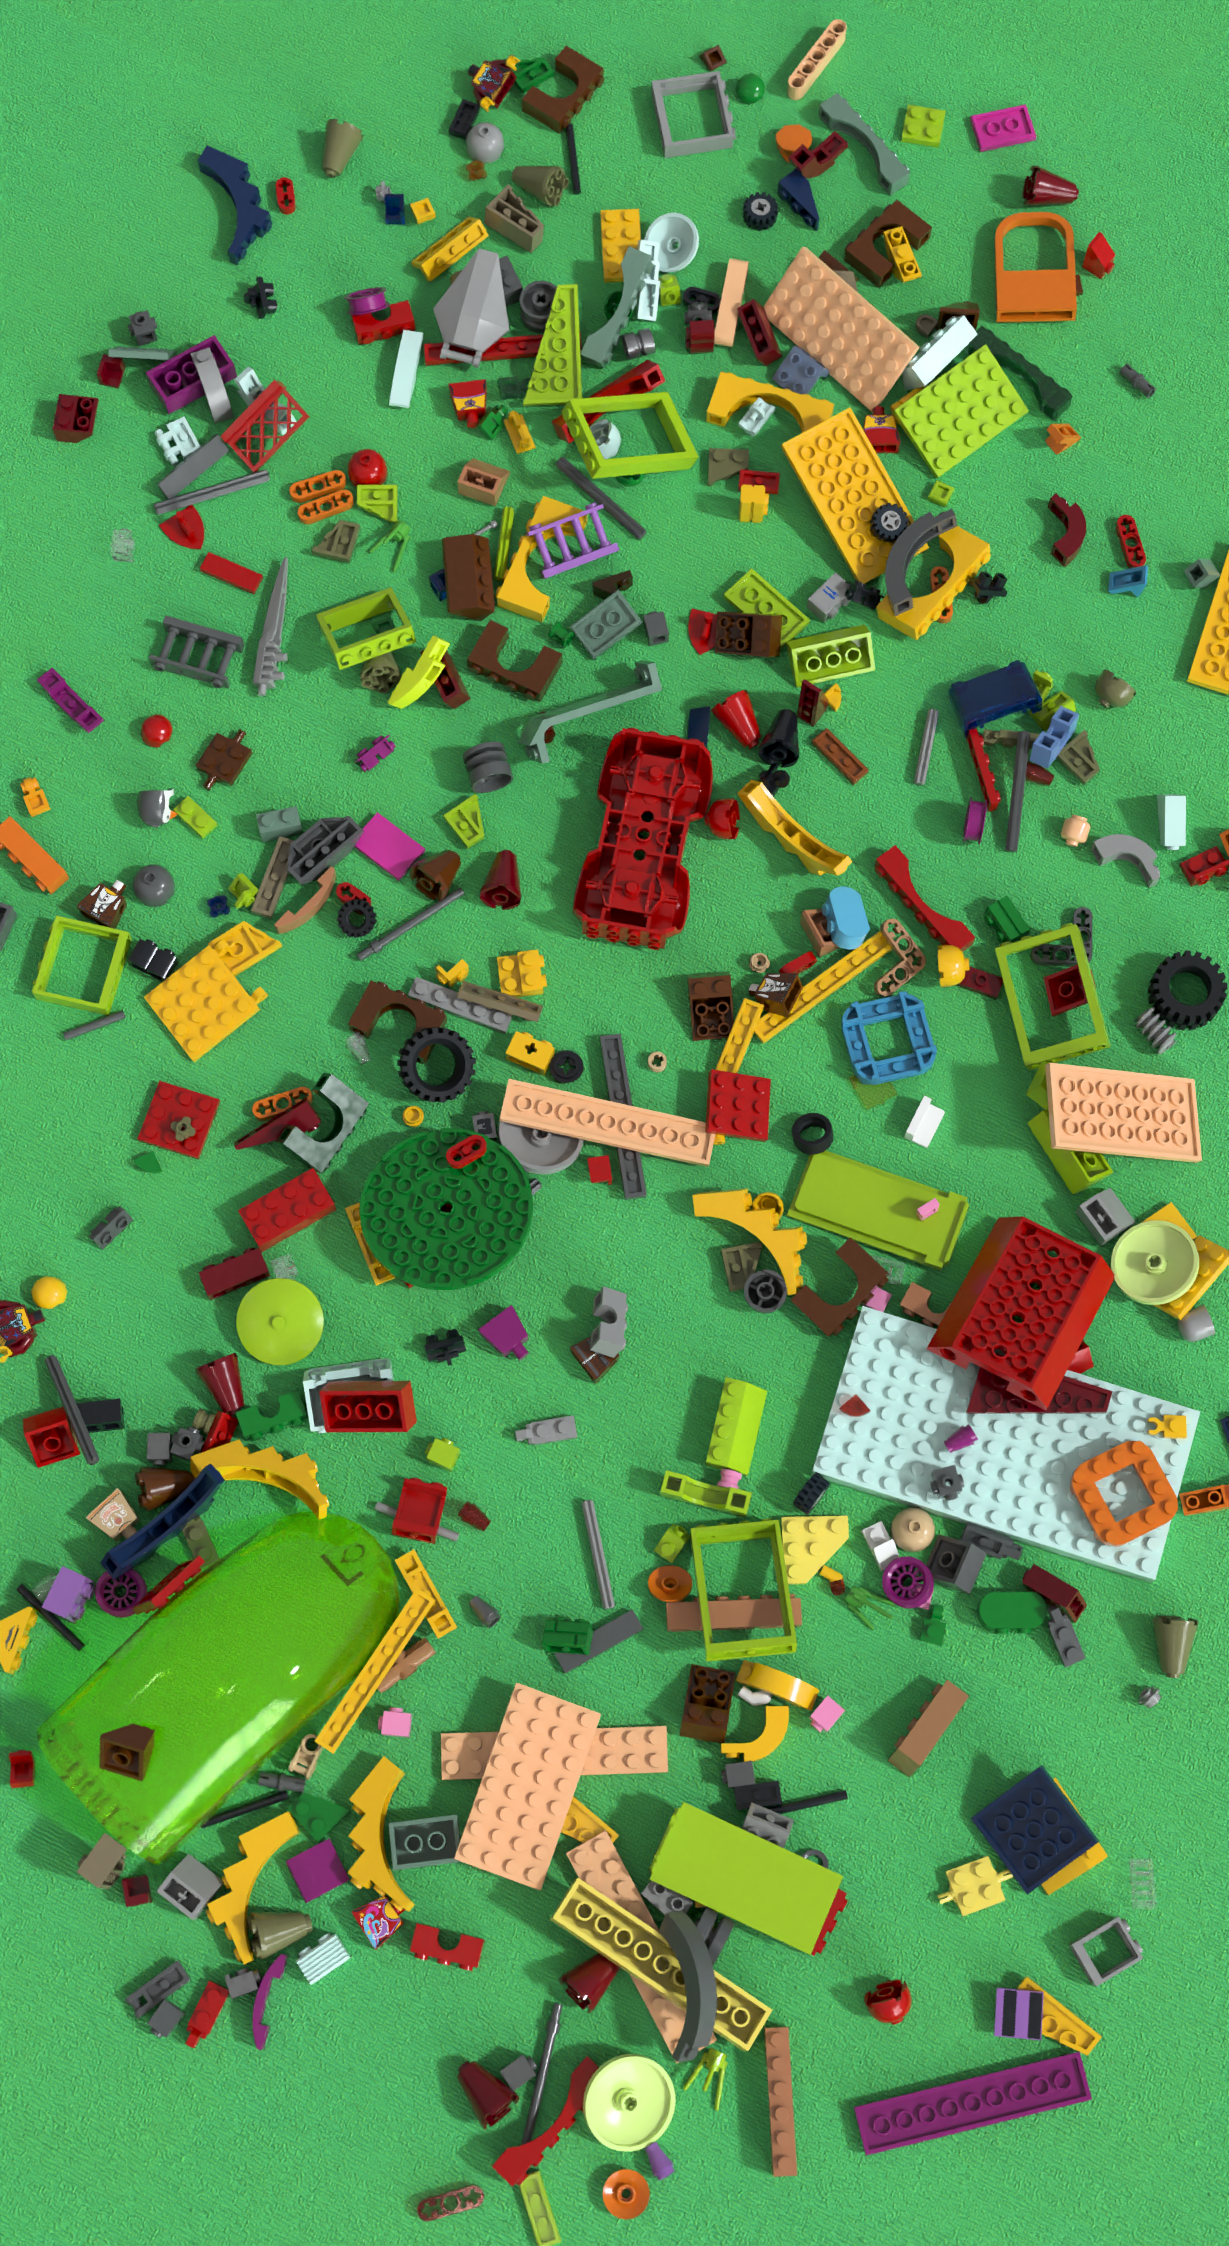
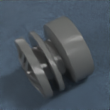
(487, 767)

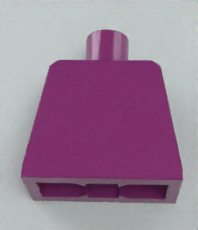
(506, 1334)

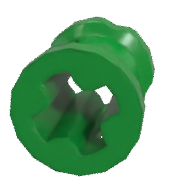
(561, 634)

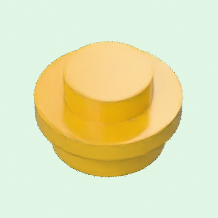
(413, 1116)

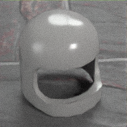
(1196, 1324)

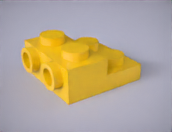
(521, 974)

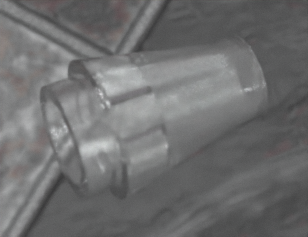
(357, 1046)

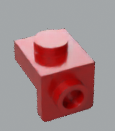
(22, 1769)

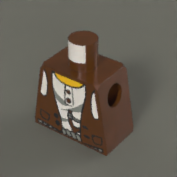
(104, 904)
(777, 992)

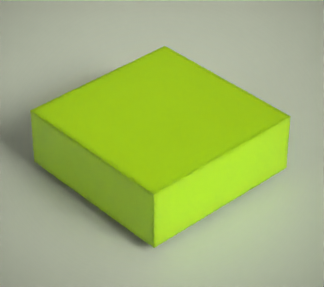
(941, 493)

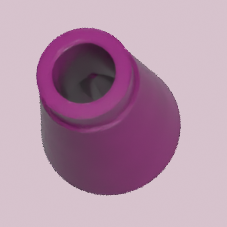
(961, 1438)

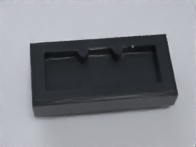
(464, 119)

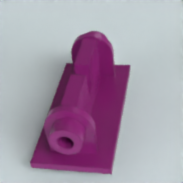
(367, 757)

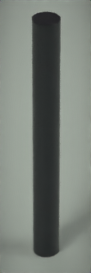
(573, 159)
(51, 1618)
(810, 1802)
(246, 1808)

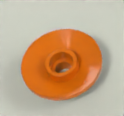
(670, 1583)
(626, 2207)

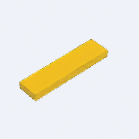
(740, 1036)

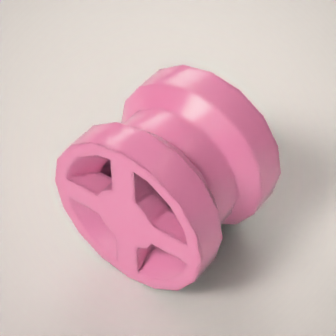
(729, 1478)

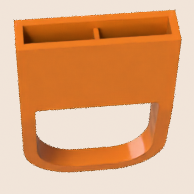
(1035, 293)

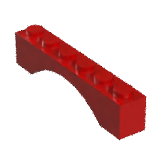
(636, 381)
(895, 870)
(517, 2159)

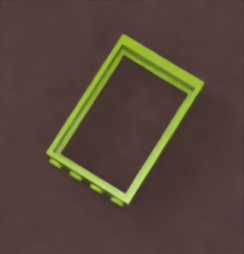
(598, 467)
(1067, 1049)
(740, 1532)

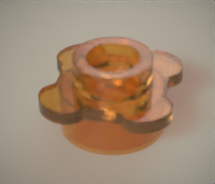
(476, 166)

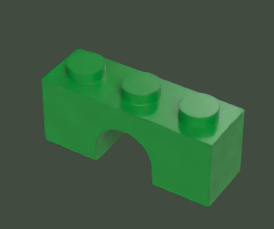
(255, 1425)

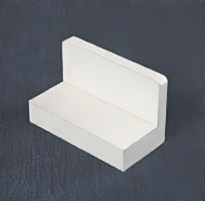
(924, 1123)

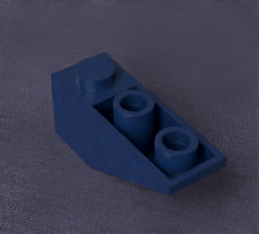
(798, 194)

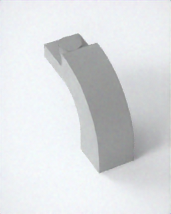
(212, 385)
(1130, 849)

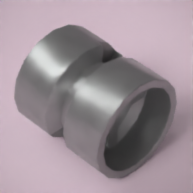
(638, 344)

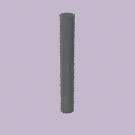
(94, 1025)

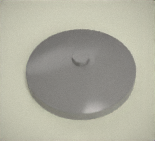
(538, 1149)

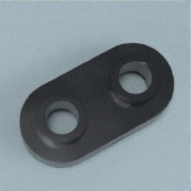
(703, 296)

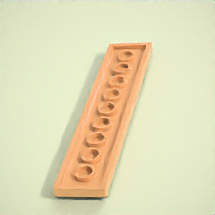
(607, 1122)
(611, 1752)
(603, 1869)

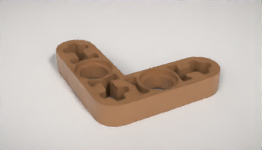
(905, 962)

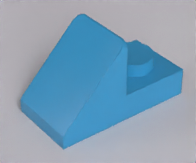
(1128, 580)

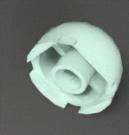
(606, 437)

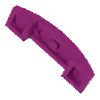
(69, 701)
(261, 2030)

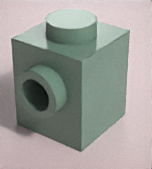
(1201, 573)

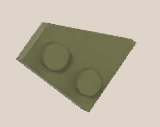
(726, 463)
(339, 542)
(1079, 758)
(740, 1264)

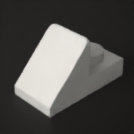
(880, 1545)

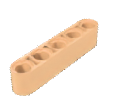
(816, 59)
(730, 301)

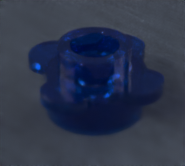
(218, 900)

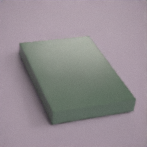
(144, 353)
(606, 624)

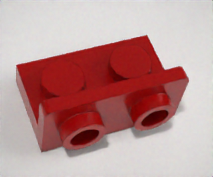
(1204, 866)

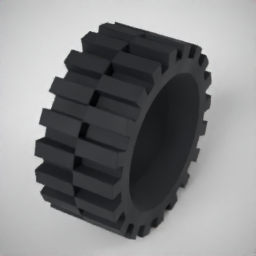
(1180, 1013)
(462, 1071)

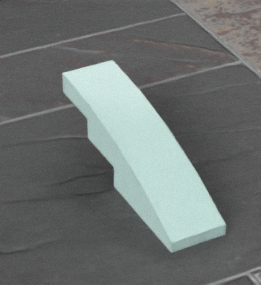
(648, 299)
(406, 369)

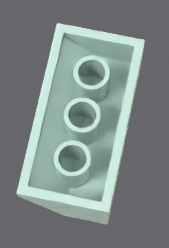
(938, 352)

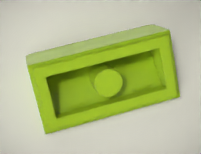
(1050, 707)

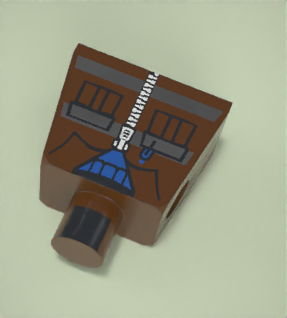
(593, 1363)

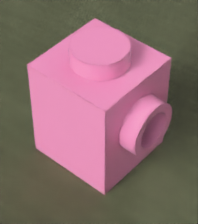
(826, 1715)
(395, 1723)

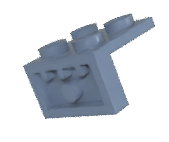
(799, 371)

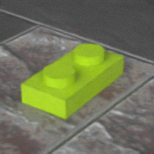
(195, 817)

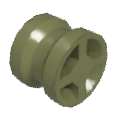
(203, 1421)

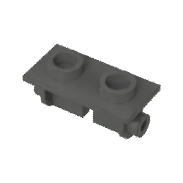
(117, 1221)

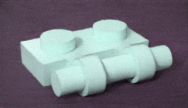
(183, 437)

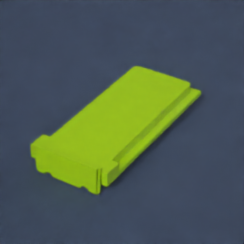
(878, 1209)
(744, 1877)

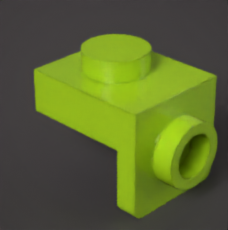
(669, 290)
(1043, 682)
(243, 890)
(672, 1542)

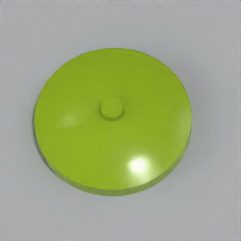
(280, 1321)

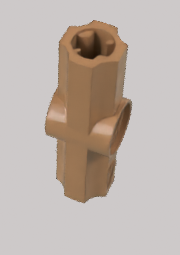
(407, 1663)

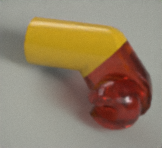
(835, 1579)

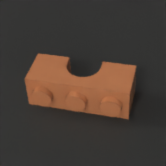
(916, 1303)

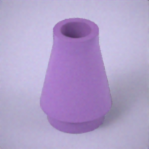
(659, 2162)

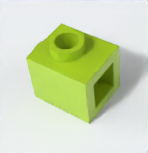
(442, 1453)

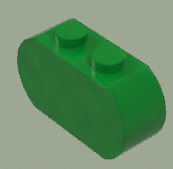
(1011, 1612)

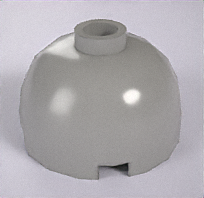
(485, 142)

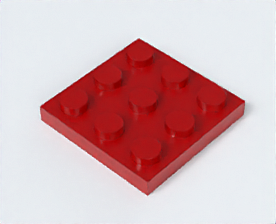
(170, 1105)
(738, 1105)
(170, 1584)

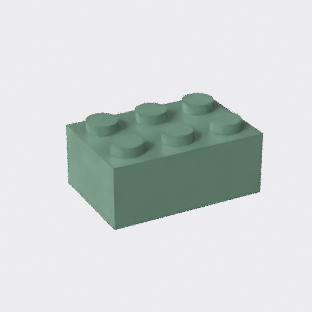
(424, 1842)

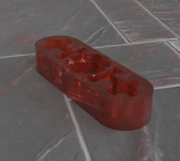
(432, 2202)

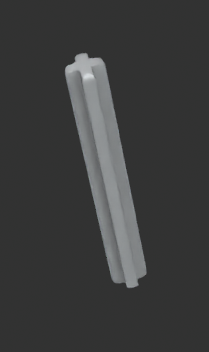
(598, 1554)

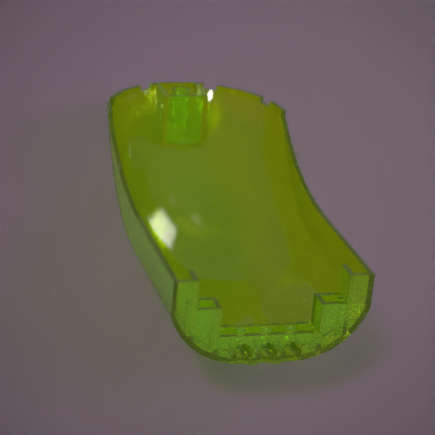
(226, 1676)

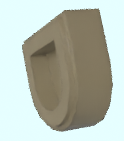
(925, 325)

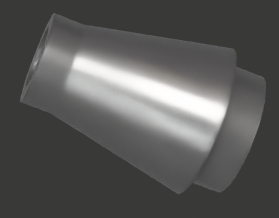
(485, 1612)

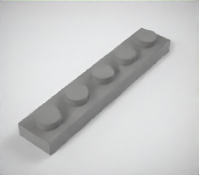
(449, 1002)

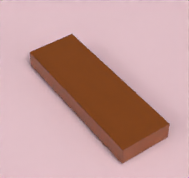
(840, 756)

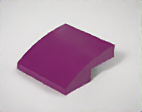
(317, 1870)

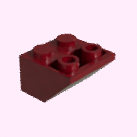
(74, 418)

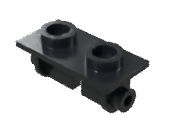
(857, 592)

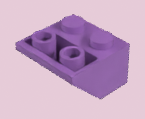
(69, 1595)

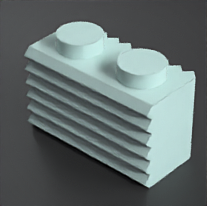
(323, 1958)

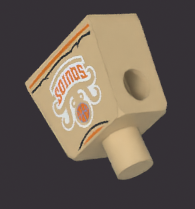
(115, 1516)

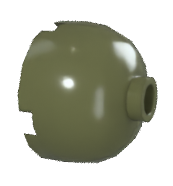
(1113, 691)

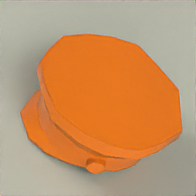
(791, 138)

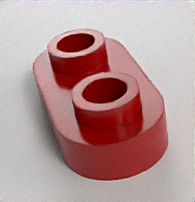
(465, 1151)

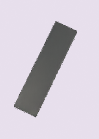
(192, 467)
(603, 1639)

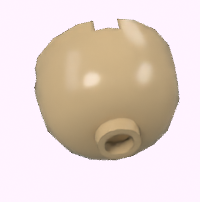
(912, 1529)

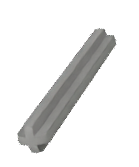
(926, 746)

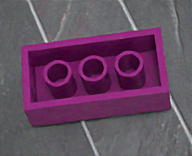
(177, 379)

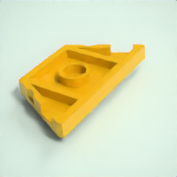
(247, 946)

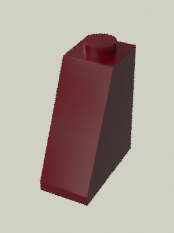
(1055, 1592)

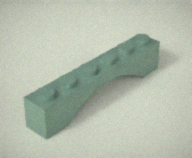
(841, 117)
(600, 344)

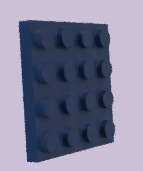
(1035, 1829)

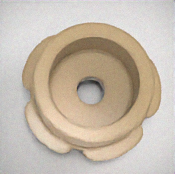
(759, 957)

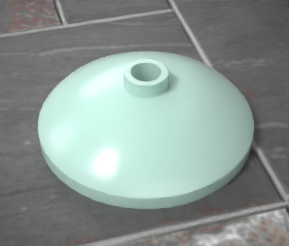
(673, 230)

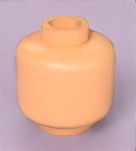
(1075, 830)

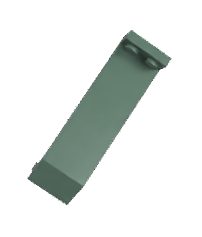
(534, 732)

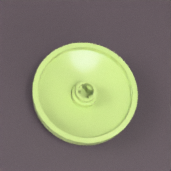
(1155, 1262)
(629, 2102)

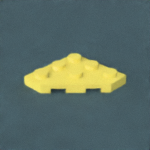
(810, 1544)

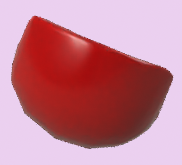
(156, 730)

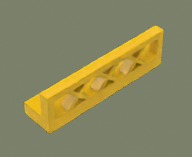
(450, 248)

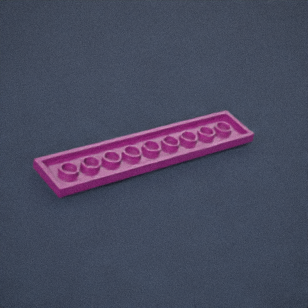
(972, 2103)

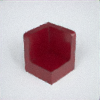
(111, 371)
(136, 1891)

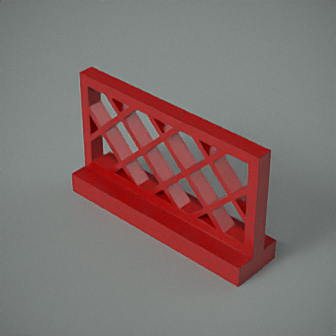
(253, 413)

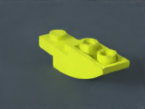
(418, 680)

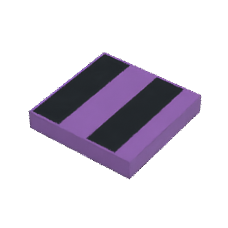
(1018, 2013)

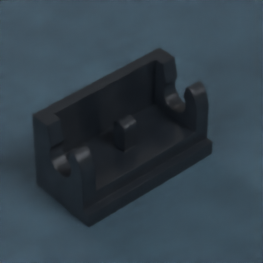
(102, 1415)

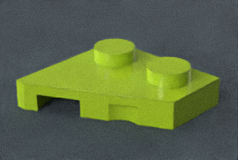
(379, 500)
(466, 821)

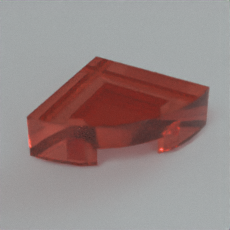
(854, 1407)

